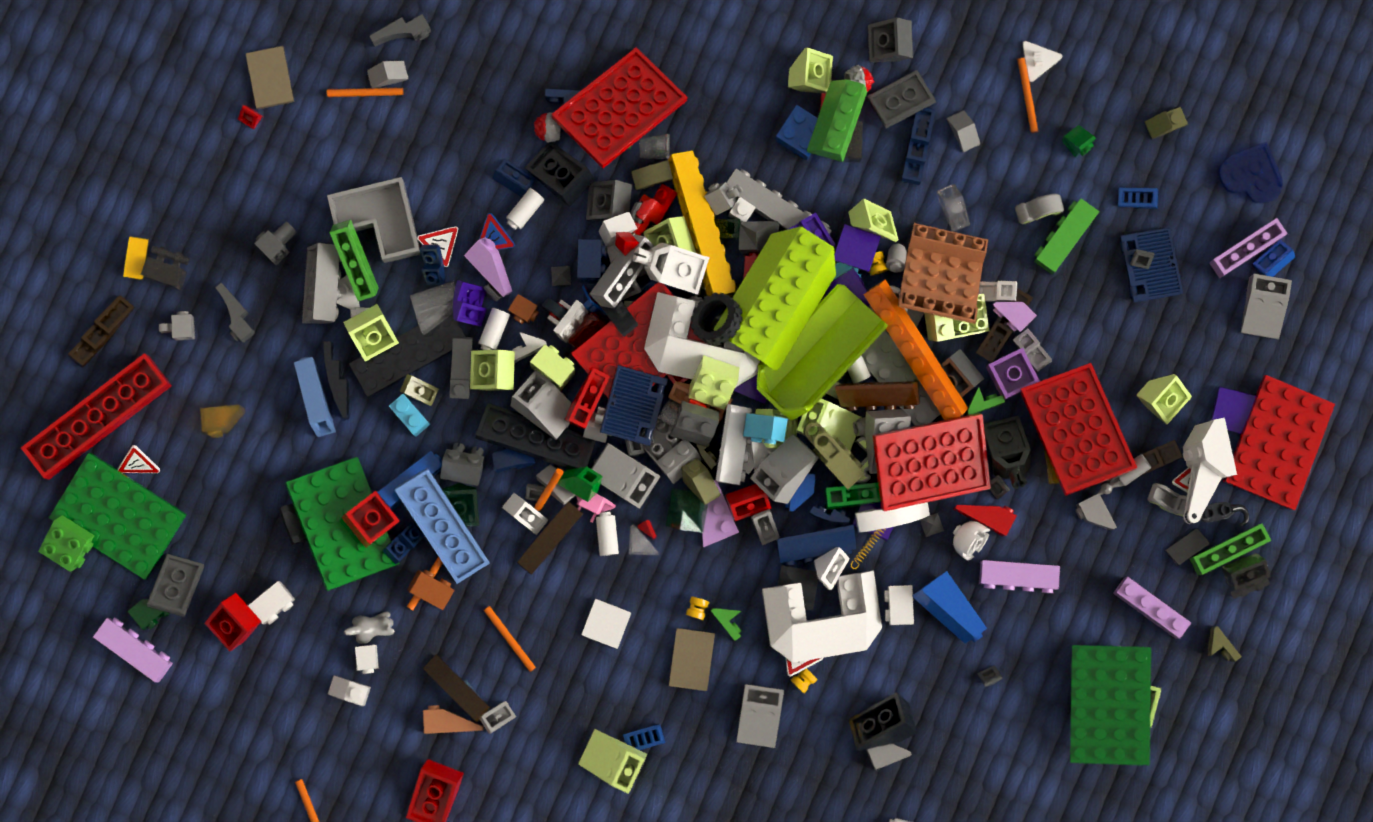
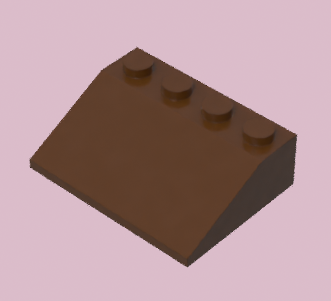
(878, 394)

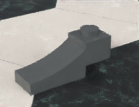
(416, 28)
(237, 312)
(461, 367)

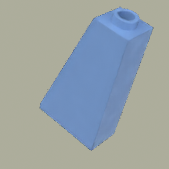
(314, 397)

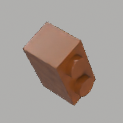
(430, 589)

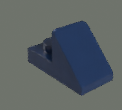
(555, 96)

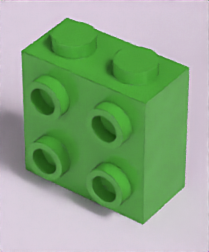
(66, 543)

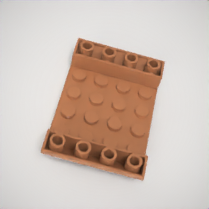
(943, 273)

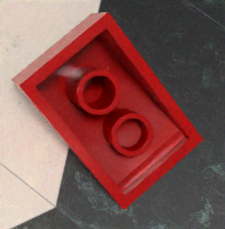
(434, 793)

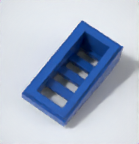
(1154, 201)
(661, 740)

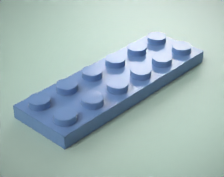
(442, 525)

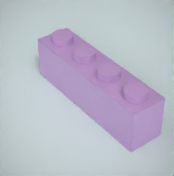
(1248, 248)
(1019, 575)
(1152, 608)
(132, 649)

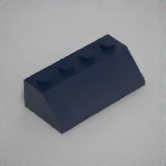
(815, 544)

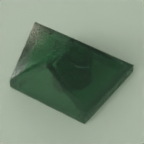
(464, 502)
(686, 511)

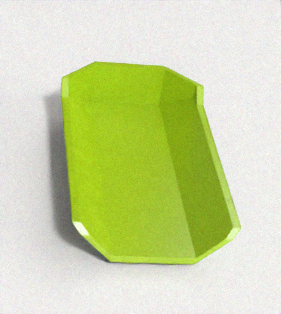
(781, 294)
(822, 353)

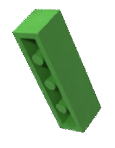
(1067, 235)
(354, 260)
(1230, 549)

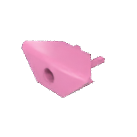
(596, 505)

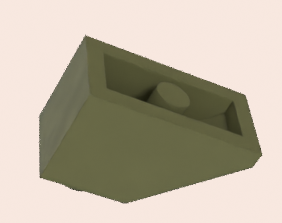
(700, 481)

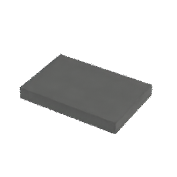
(901, 99)
(175, 585)

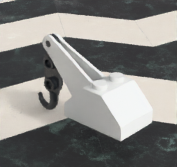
(1210, 460)

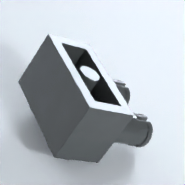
(274, 243)
(462, 466)

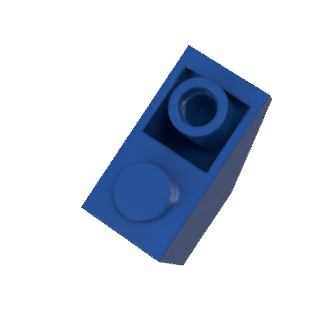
(804, 492)

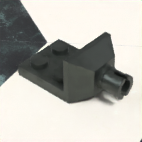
(1008, 449)

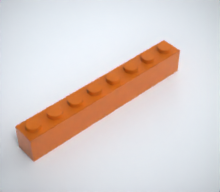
(916, 351)

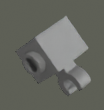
(722, 197)
(181, 327)
(593, 428)

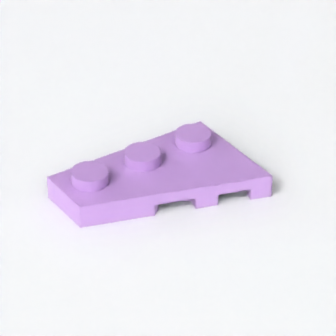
(719, 521)

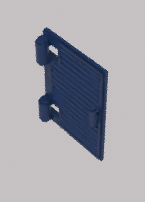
(1161, 278)
(633, 405)

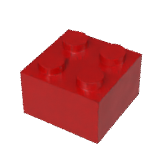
(370, 519)
(232, 622)

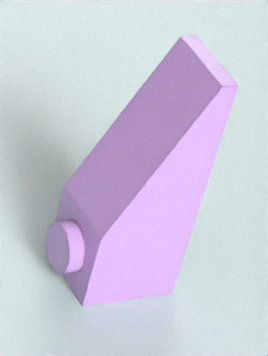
(489, 263)

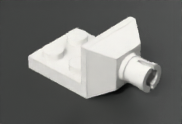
(673, 266)

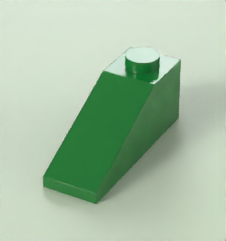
(855, 496)

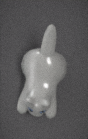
(366, 628)

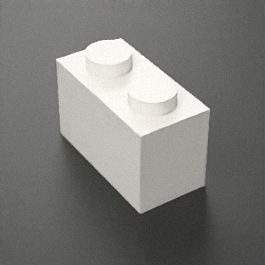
(272, 602)
(899, 605)

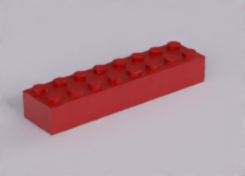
(96, 416)

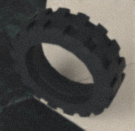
(729, 327)

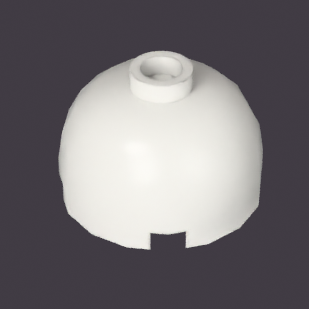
(970, 537)

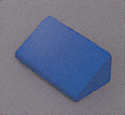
(1274, 259)

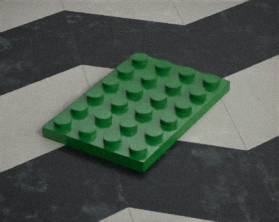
(320, 504)
(122, 514)
(1110, 705)

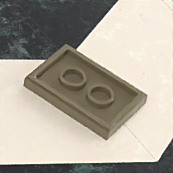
(269, 77)
(691, 659)

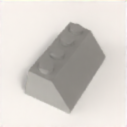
(321, 284)
(733, 447)

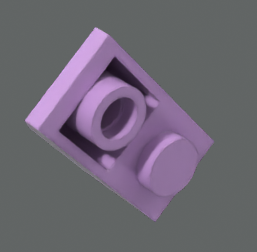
(1016, 312)

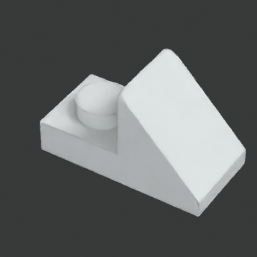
(532, 346)

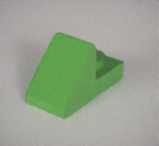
(978, 404)
(724, 617)

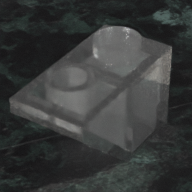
(953, 207)

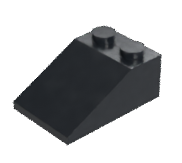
(560, 173)
(883, 723)

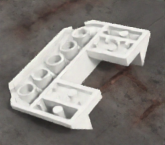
(681, 356)
(827, 636)

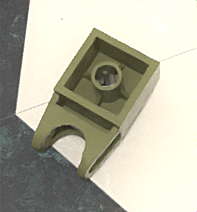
(835, 455)

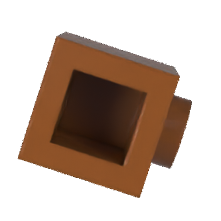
(523, 310)

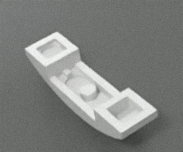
(999, 291)
(878, 519)

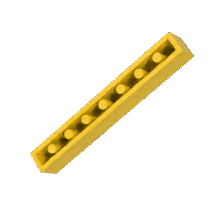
(700, 222)

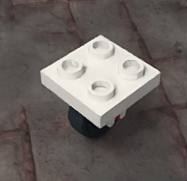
(568, 319)

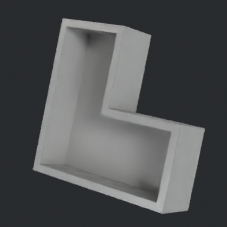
(385, 209)

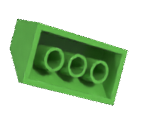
(837, 119)

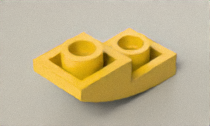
(135, 257)

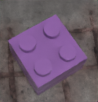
(1012, 373)

